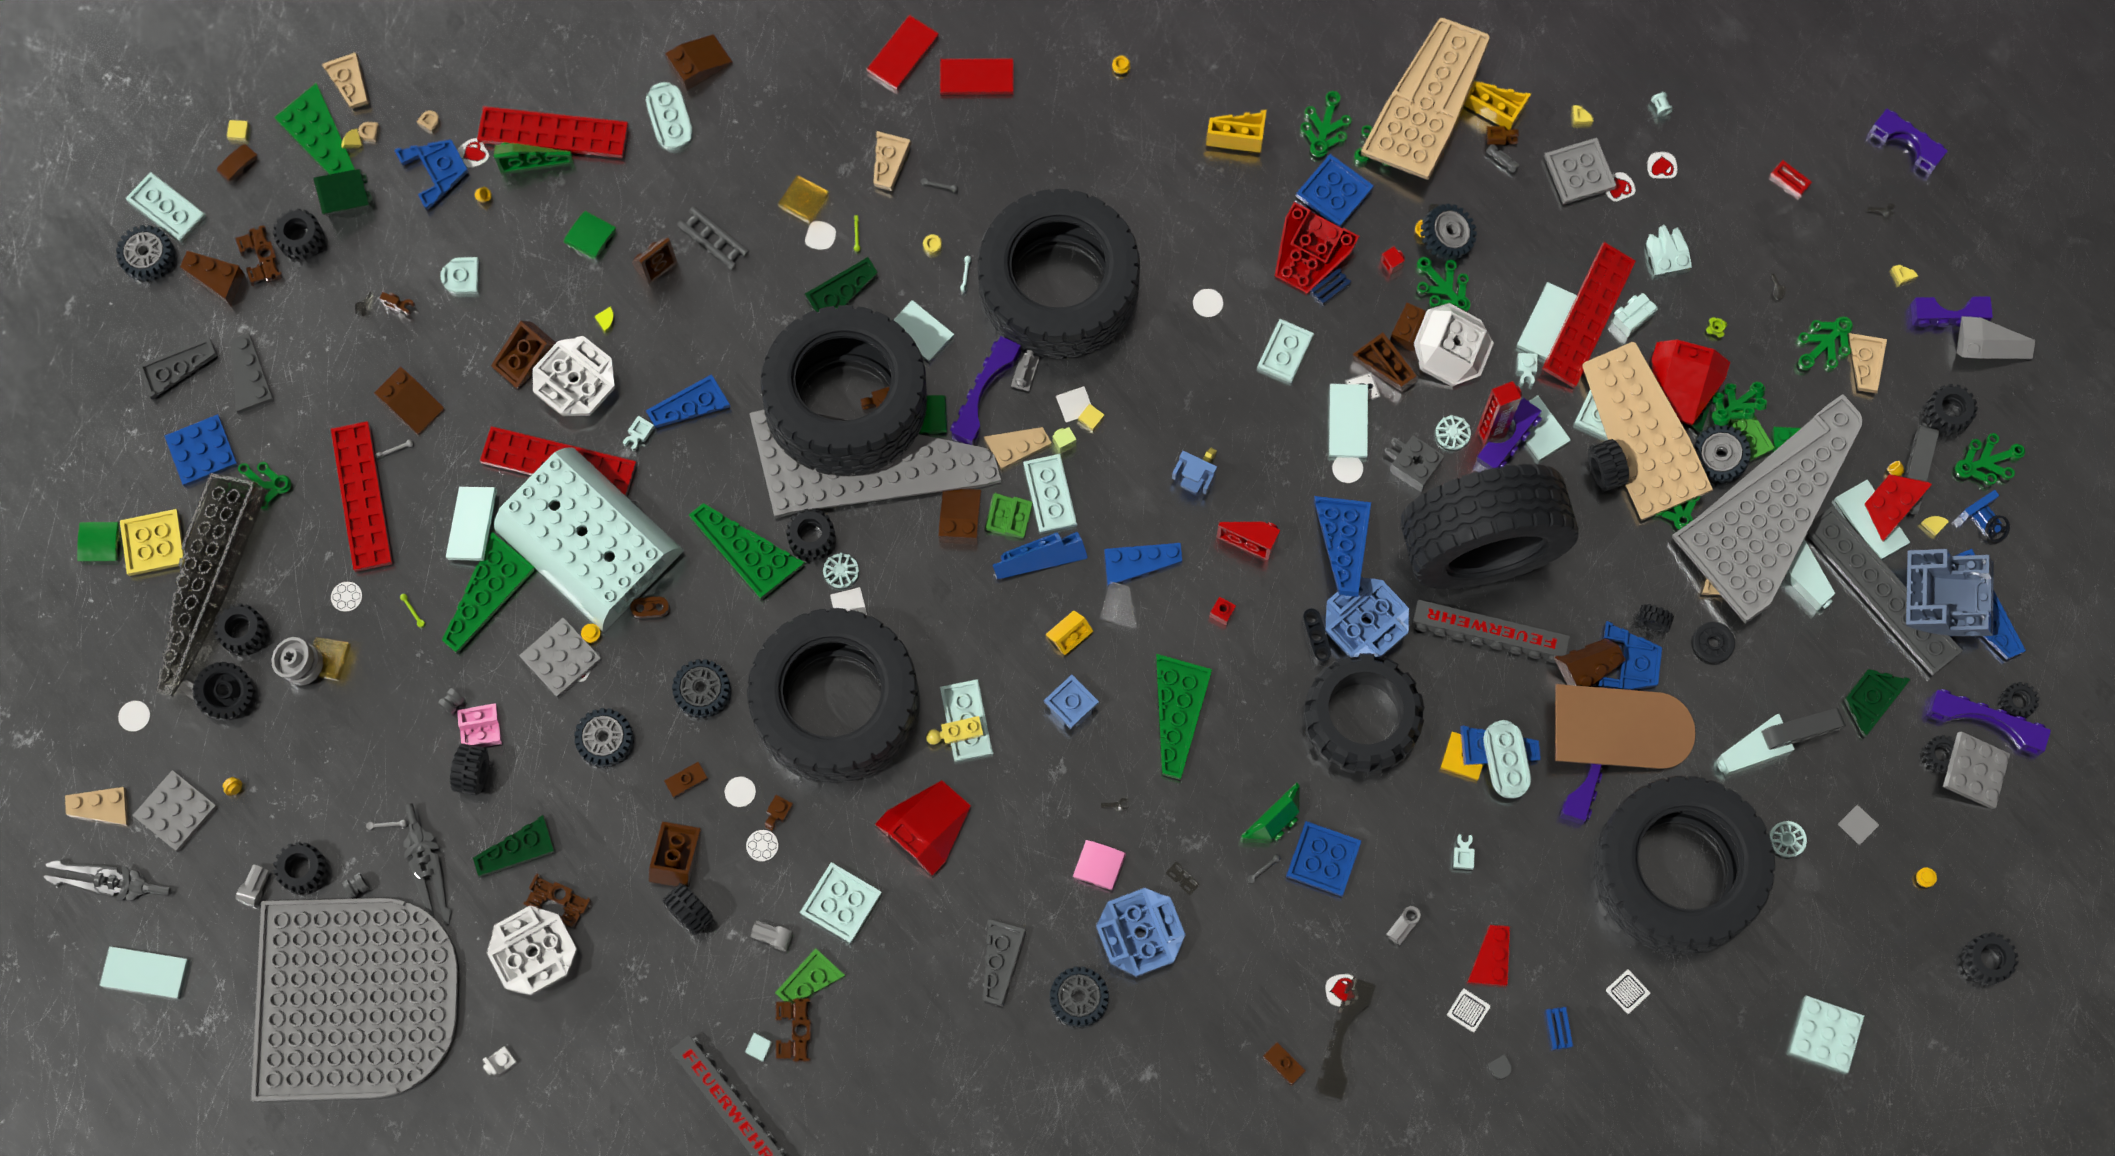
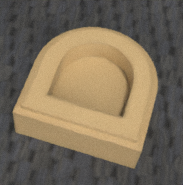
(429, 121)
(369, 131)

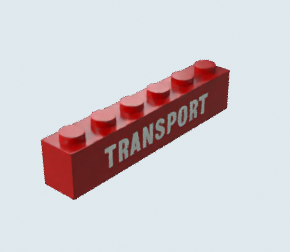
(1499, 412)

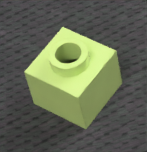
(1064, 439)

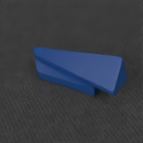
(1041, 554)

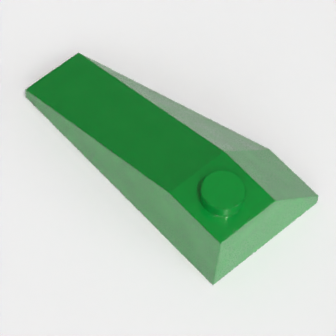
(519, 157)

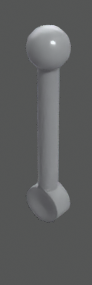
(409, 443)
(370, 825)

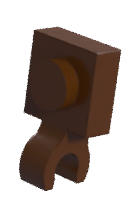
(1498, 135)
(393, 301)
(877, 398)
(777, 810)

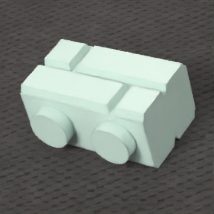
(1635, 314)

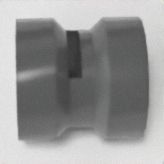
(454, 698)
(355, 886)

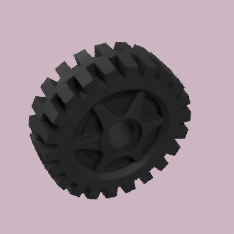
(216, 705)

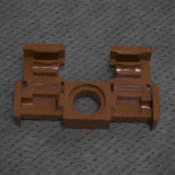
(267, 264)
(543, 888)
(799, 1047)

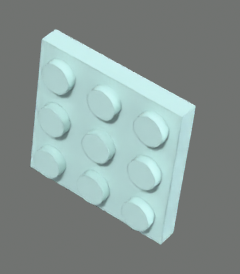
(840, 903)
(1826, 1034)

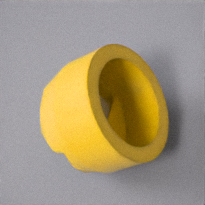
(483, 194)
(1896, 468)

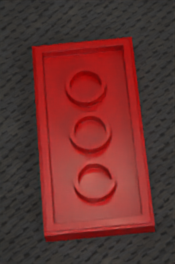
(902, 52)
(976, 76)

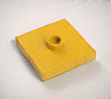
(1454, 762)

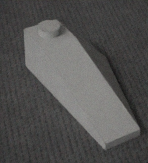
(1989, 340)

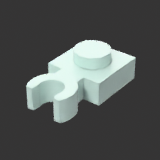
(1527, 365)
(639, 431)
(1463, 856)

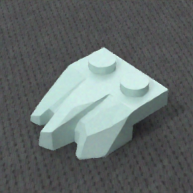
(1668, 251)

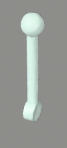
(963, 287)

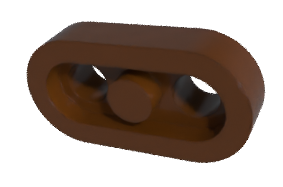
(650, 607)

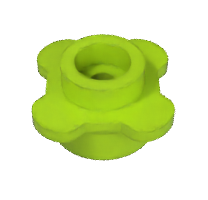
(1716, 322)

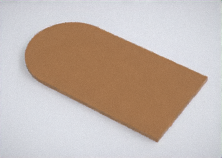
(1621, 727)

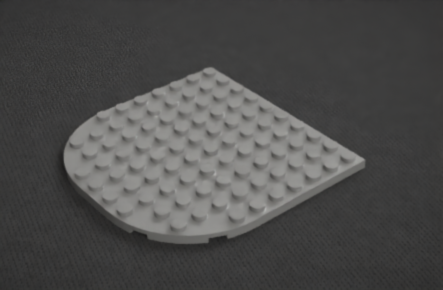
(350, 999)

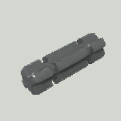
(1502, 158)

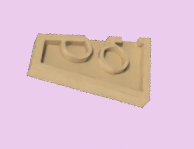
(348, 77)
(889, 159)
(1867, 360)
(1017, 446)
(100, 805)

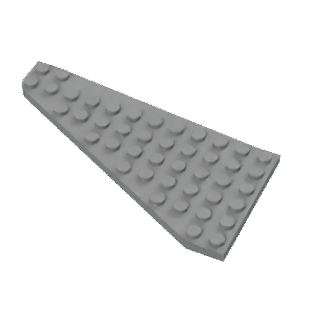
(923, 468)
(1760, 523)

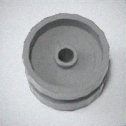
(297, 661)

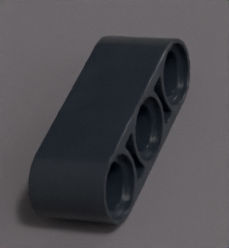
(1316, 628)

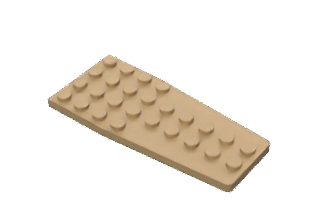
(1428, 100)
(1642, 421)

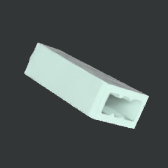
(1809, 579)
(1752, 751)

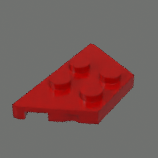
(1893, 502)

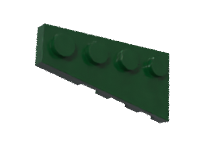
(842, 287)
(523, 846)

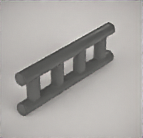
(724, 237)

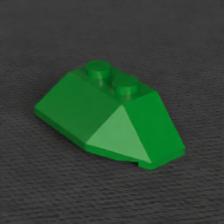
(1276, 819)

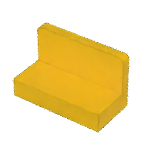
(1069, 632)

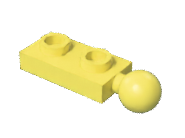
(956, 731)

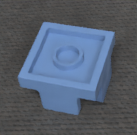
(1195, 472)
(1071, 702)

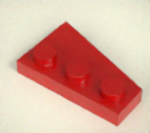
(1493, 958)

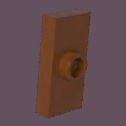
(686, 779)
(1284, 1063)

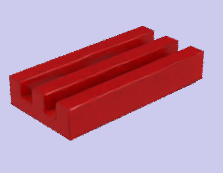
(1788, 180)

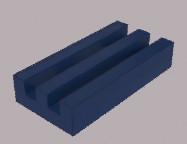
(1342, 277)

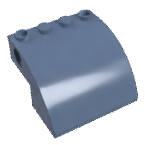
(1950, 593)

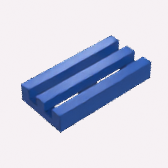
(1556, 1011)

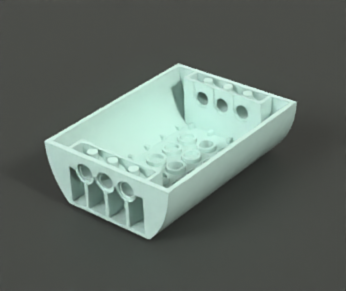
(578, 562)

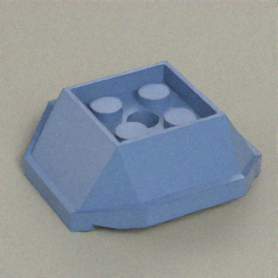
(1377, 602)
(1144, 911)

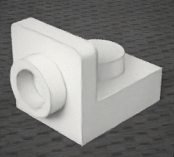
(499, 1062)

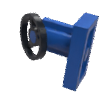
(1986, 518)

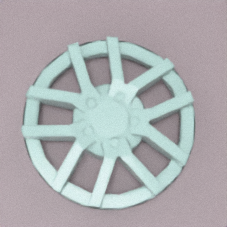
(1453, 432)
(840, 570)
(1788, 839)

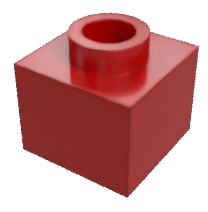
(1393, 260)
(1218, 615)

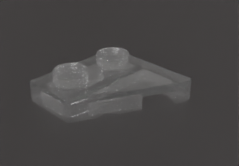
(1118, 606)

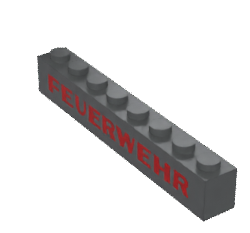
(1489, 631)
(725, 1098)

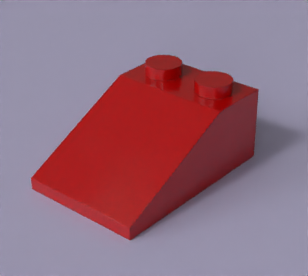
(1253, 537)

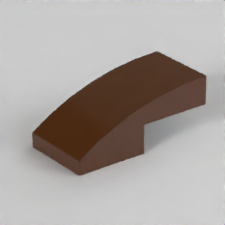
(236, 161)

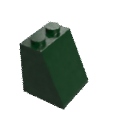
(343, 192)

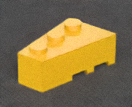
(1496, 103)
(1237, 132)

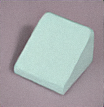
(758, 1047)

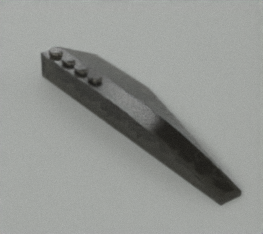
(207, 570)

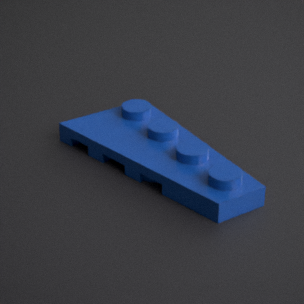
(691, 402)
(1136, 561)
(1474, 749)

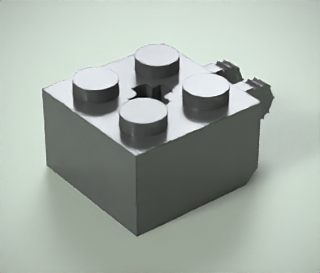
(1414, 451)

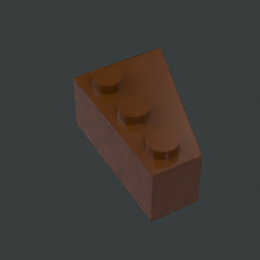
(213, 274)
(1386, 362)
(1590, 663)

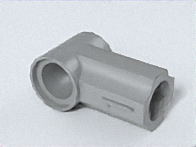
(251, 890)
(1403, 926)
(775, 936)

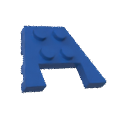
(442, 164)
(1641, 664)

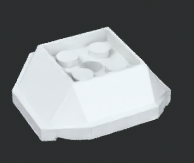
(1437, 349)
(568, 360)
(516, 937)

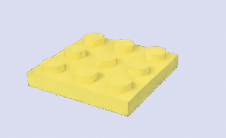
(152, 542)

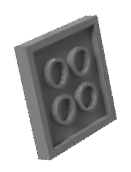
(1580, 171)
(560, 657)
(1976, 770)
(174, 811)

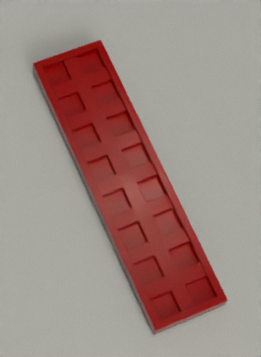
(553, 131)
(1588, 314)
(527, 453)
(361, 496)

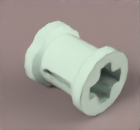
(1661, 103)

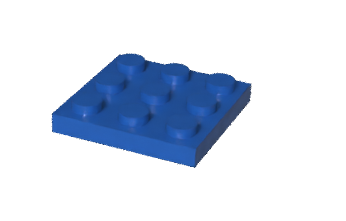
(1334, 190)
(201, 450)
(1323, 858)

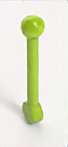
(857, 248)
(420, 623)

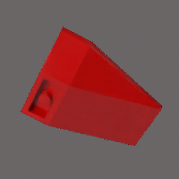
(1311, 248)
(1688, 376)
(927, 824)

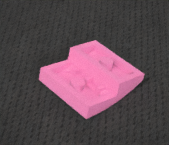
(480, 726)
(1099, 865)

